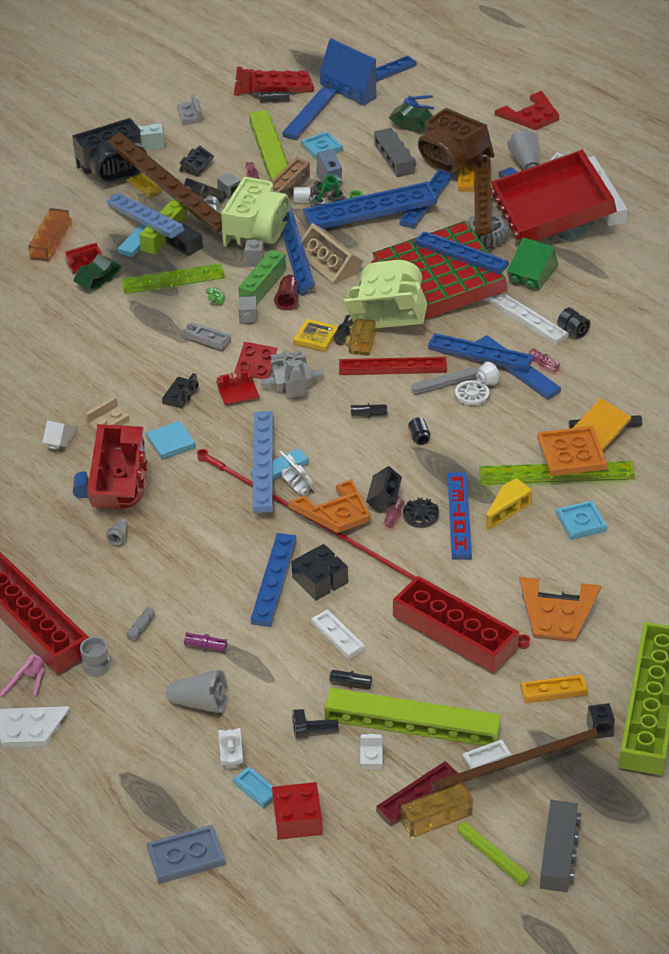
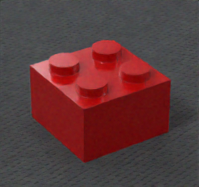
(297, 810)

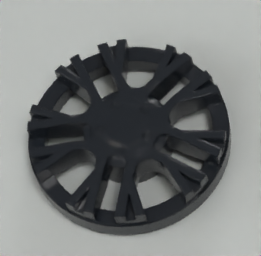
(420, 512)

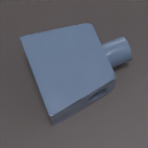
(328, 165)

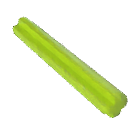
(493, 853)

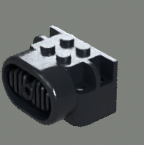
(97, 157)

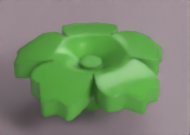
(215, 295)

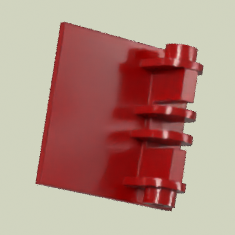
(255, 359)
(237, 388)

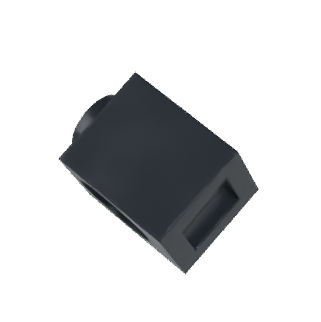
(601, 719)

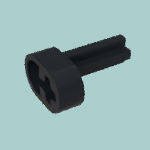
(302, 727)

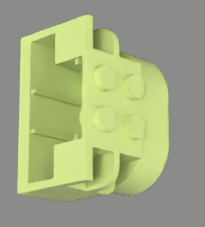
(254, 213)
(388, 295)

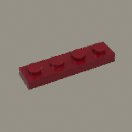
(391, 807)

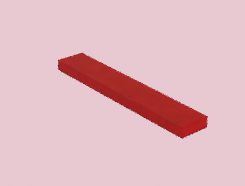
(404, 365)

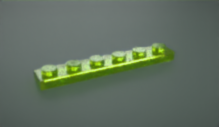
(173, 278)

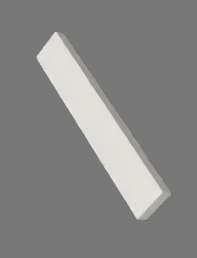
(528, 318)

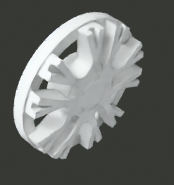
(472, 394)

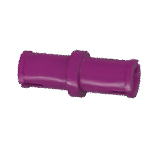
(205, 642)

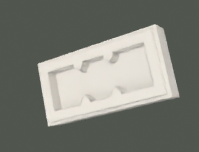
(486, 754)

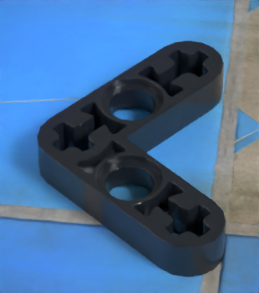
(203, 188)

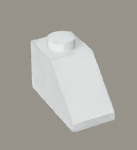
(58, 434)

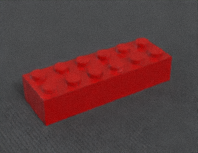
(455, 624)

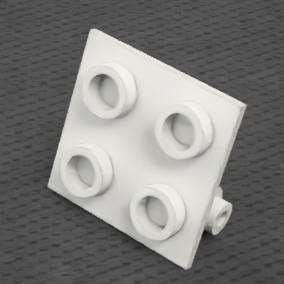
(296, 476)

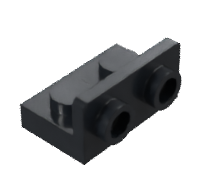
(196, 160)
(181, 391)

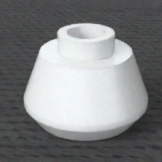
(488, 374)

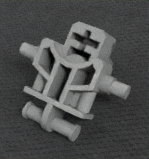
(291, 374)

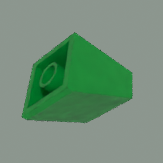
(532, 264)

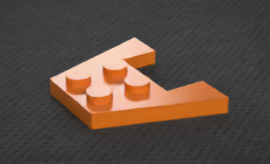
(338, 513)
(557, 617)

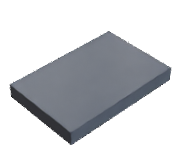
(185, 854)

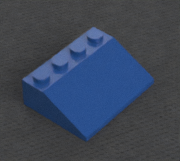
(349, 72)

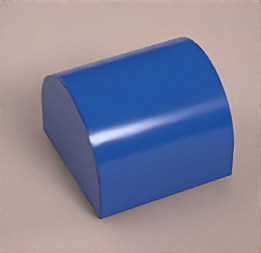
(80, 484)

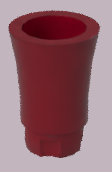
(287, 293)

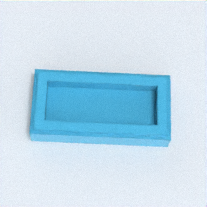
(254, 787)

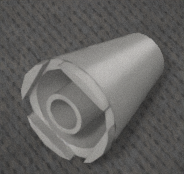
(525, 148)
(200, 691)

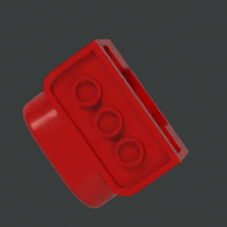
(117, 467)

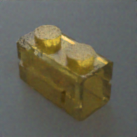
(361, 337)

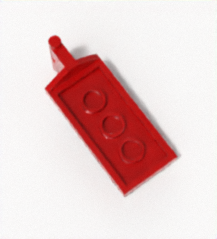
(268, 81)

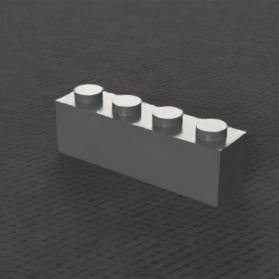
(394, 152)
(558, 846)

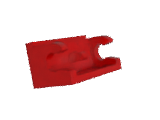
(81, 256)

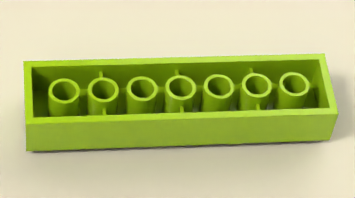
(648, 710)

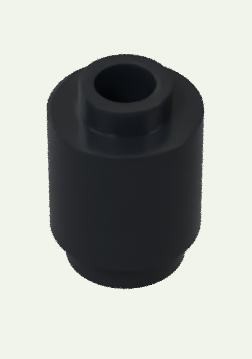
(419, 430)

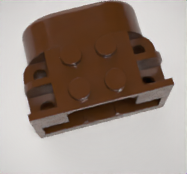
(454, 141)

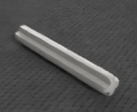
(444, 380)

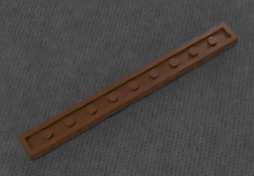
(166, 182)
(483, 197)

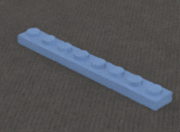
(145, 215)
(263, 462)

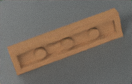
(292, 176)

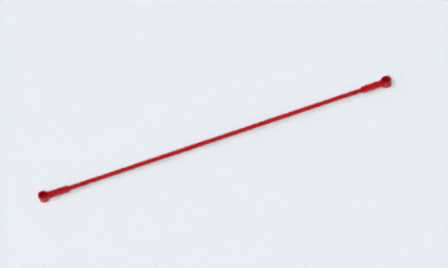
(202, 456)

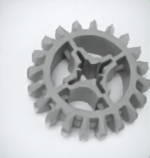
(499, 233)

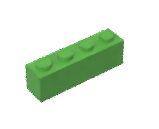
(263, 276)

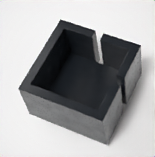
(314, 570)

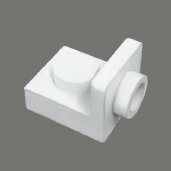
(371, 751)

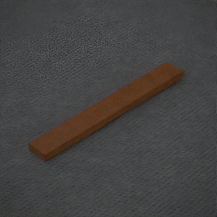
(514, 759)

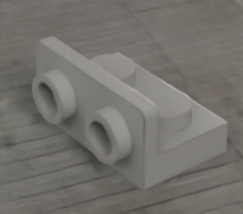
(190, 111)

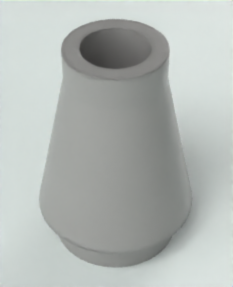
(117, 532)

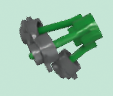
(328, 185)

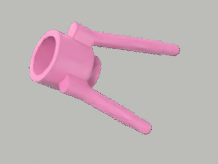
(32, 667)

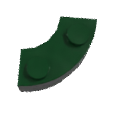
(410, 118)
(97, 272)

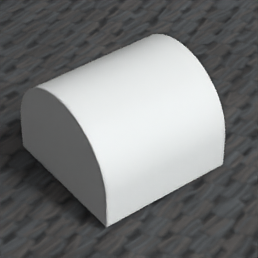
(301, 195)

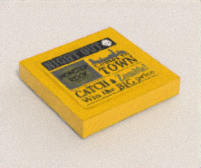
(315, 335)

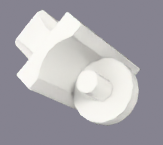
(230, 748)

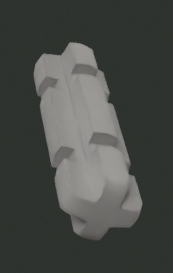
(140, 624)

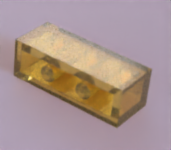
(436, 810)

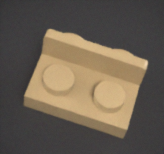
(106, 414)

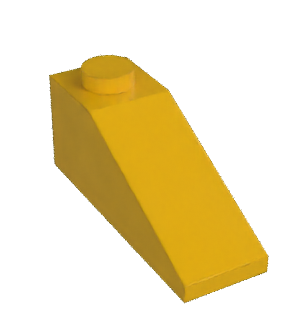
(510, 500)

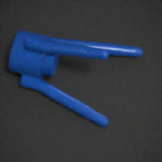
(411, 100)

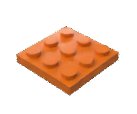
(571, 451)

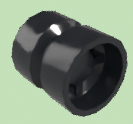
(573, 323)

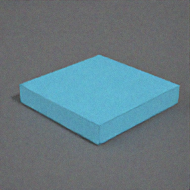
(320, 143)
(170, 440)
(581, 520)

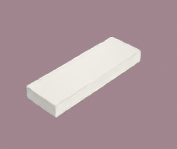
(338, 634)

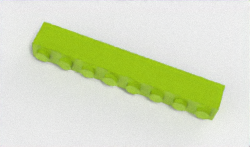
(267, 143)
(412, 717)

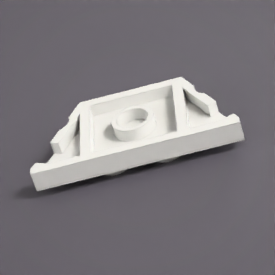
(30, 725)

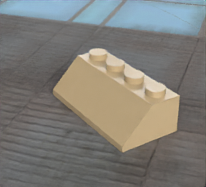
(329, 255)

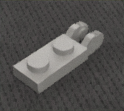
(206, 335)

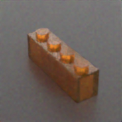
(49, 235)

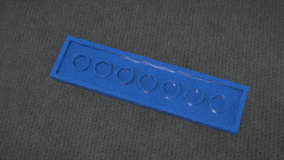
(371, 205)

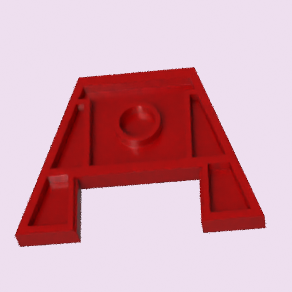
(534, 116)

